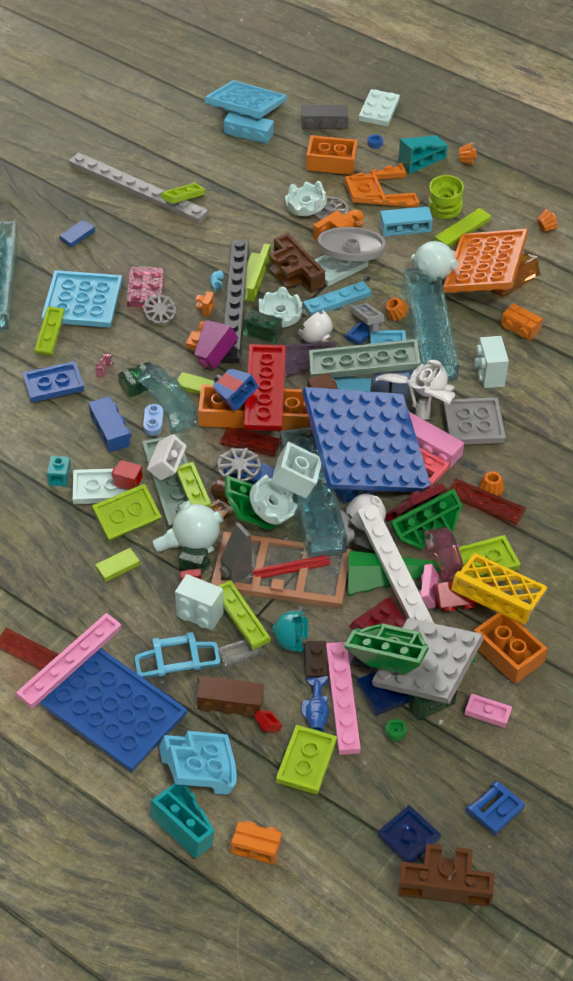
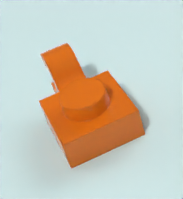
(193, 339)

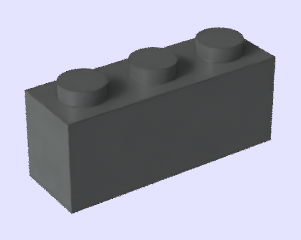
(324, 116)

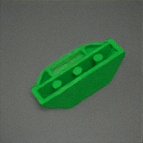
(239, 500)
(436, 513)
(388, 647)

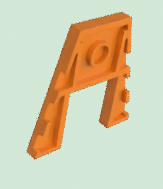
(367, 189)

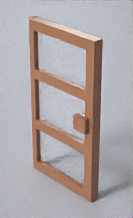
(314, 586)

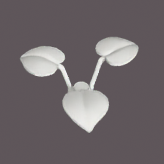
(423, 405)

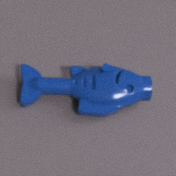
(316, 710)

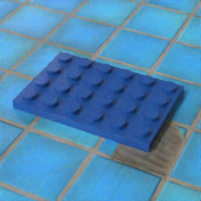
(114, 709)

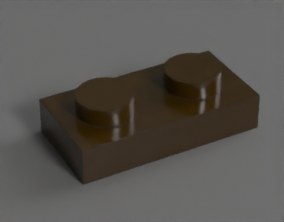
(316, 659)

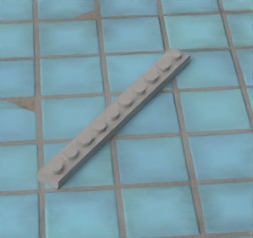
(136, 186)

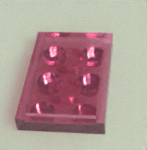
(143, 284)

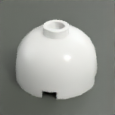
(317, 328)
(430, 376)
(363, 501)

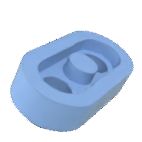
(153, 419)

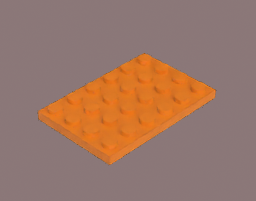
(486, 261)

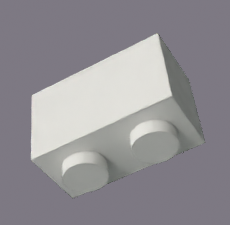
(166, 457)

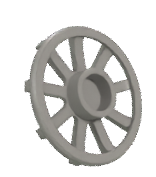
(331, 207)
(239, 465)

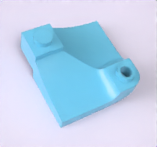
(200, 760)

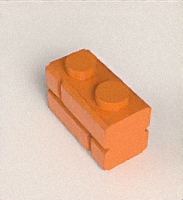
(521, 322)
(256, 842)

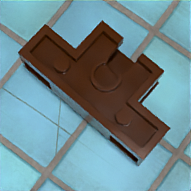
(295, 265)
(446, 878)

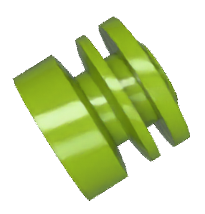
(446, 196)

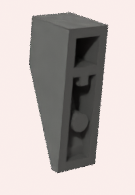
(237, 556)

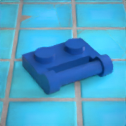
(498, 814)

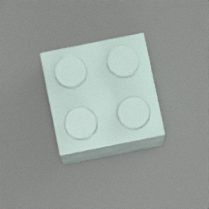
(491, 362)
(297, 470)
(199, 602)

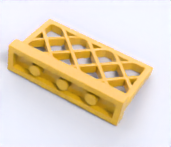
(494, 596)

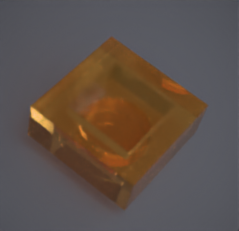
(221, 505)

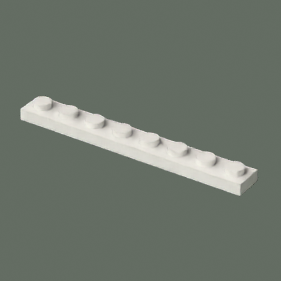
(393, 564)

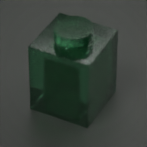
(194, 559)

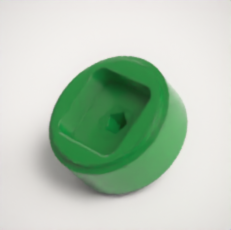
(396, 730)

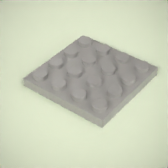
(442, 667)

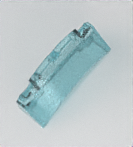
(171, 397)

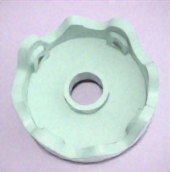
(308, 192)
(283, 302)
(281, 498)

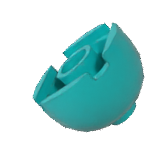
(290, 630)

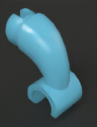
(214, 280)

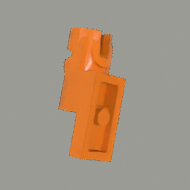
(336, 220)

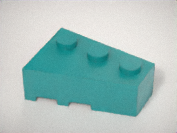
(421, 152)
(183, 819)

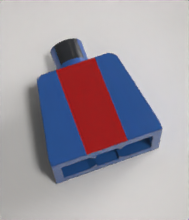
(234, 387)

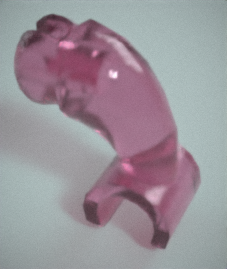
(101, 365)

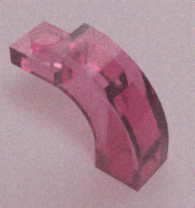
(446, 550)

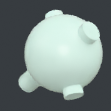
(435, 259)
(192, 527)

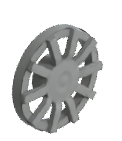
(159, 309)

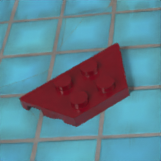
(415, 500)
(383, 613)

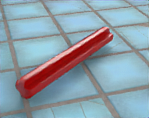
(293, 566)

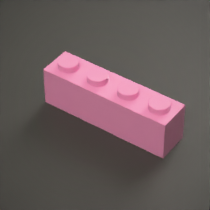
(437, 441)

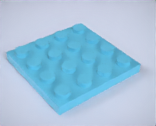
(245, 99)
(86, 297)

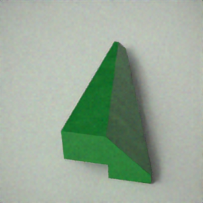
(367, 573)

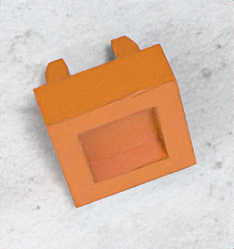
(205, 303)

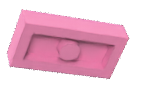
(428, 579)
(488, 710)

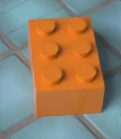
(331, 155)
(511, 647)

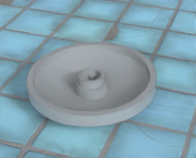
(351, 244)

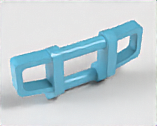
(163, 669)

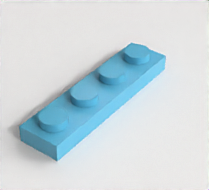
(337, 298)

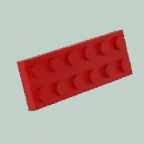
(265, 404)

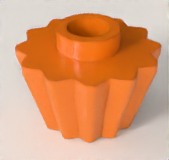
(467, 154)
(547, 221)
(396, 309)
(492, 483)

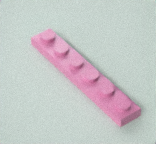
(68, 661)
(343, 699)

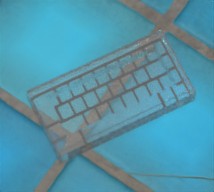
(238, 653)

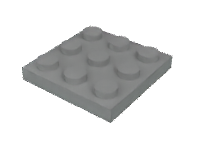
(475, 420)

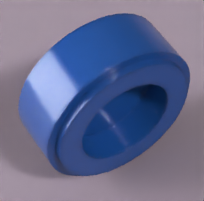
(375, 141)

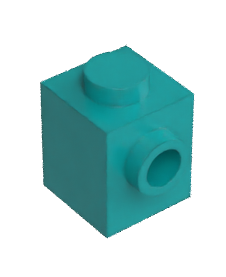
(59, 471)

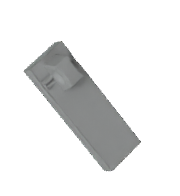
(368, 315)

